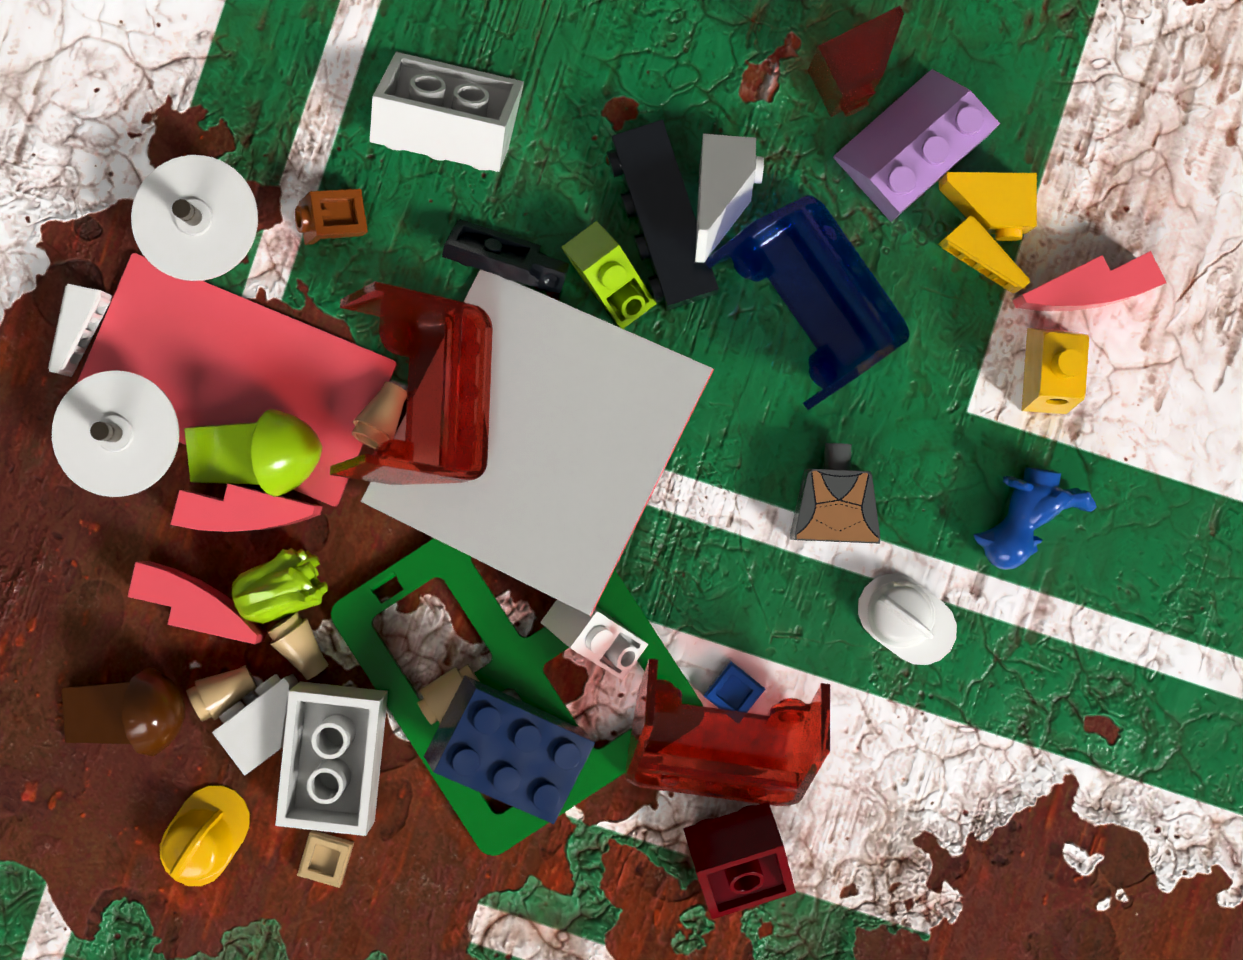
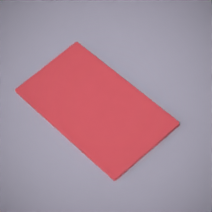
(235, 360)

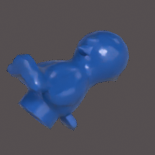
(1032, 504)

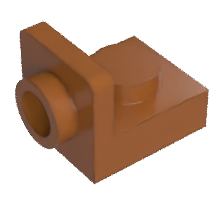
(331, 215)

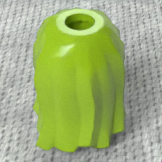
(279, 587)

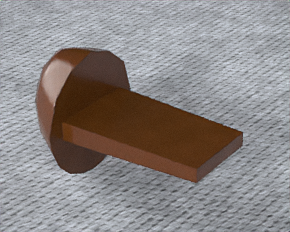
(135, 712)

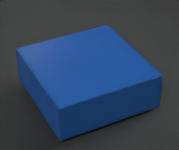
(734, 689)

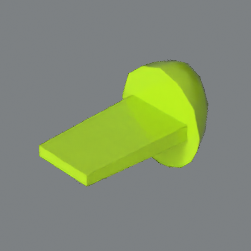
(271, 453)

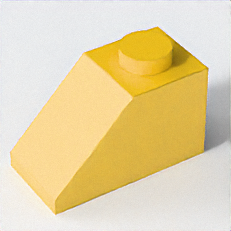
(998, 201)

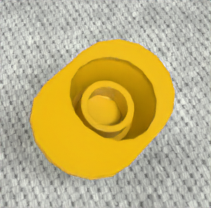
(204, 835)

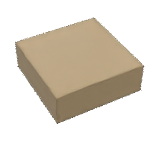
(325, 858)

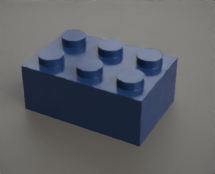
(508, 750)

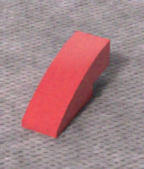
(1094, 285)
(239, 510)
(192, 603)

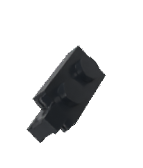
(504, 256)

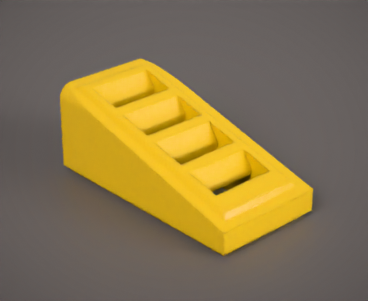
(981, 252)

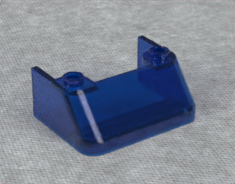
(823, 287)

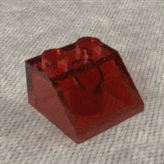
(854, 63)

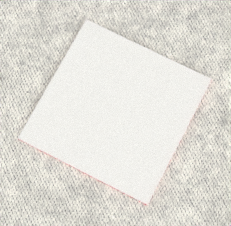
(573, 445)

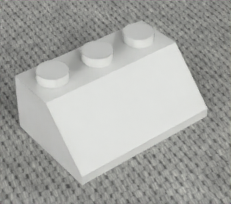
(445, 111)

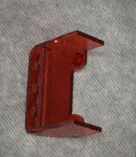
(446, 387)
(726, 750)

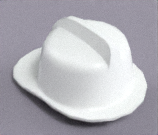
(907, 619)

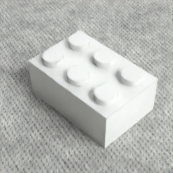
(331, 758)

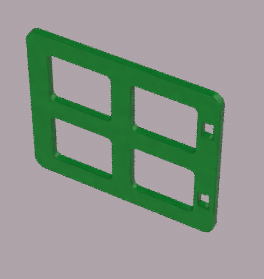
(514, 665)

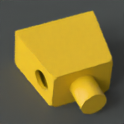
(1054, 370)

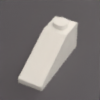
(724, 188)

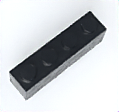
(663, 215)

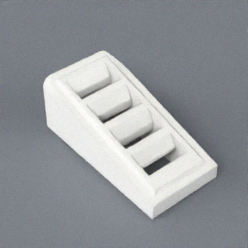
(77, 322)

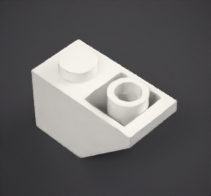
(596, 637)
(257, 730)

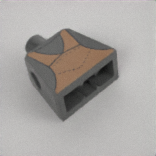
(836, 502)

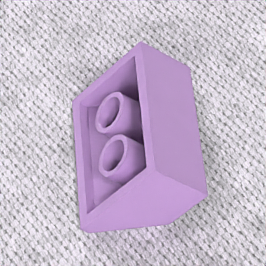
(916, 142)

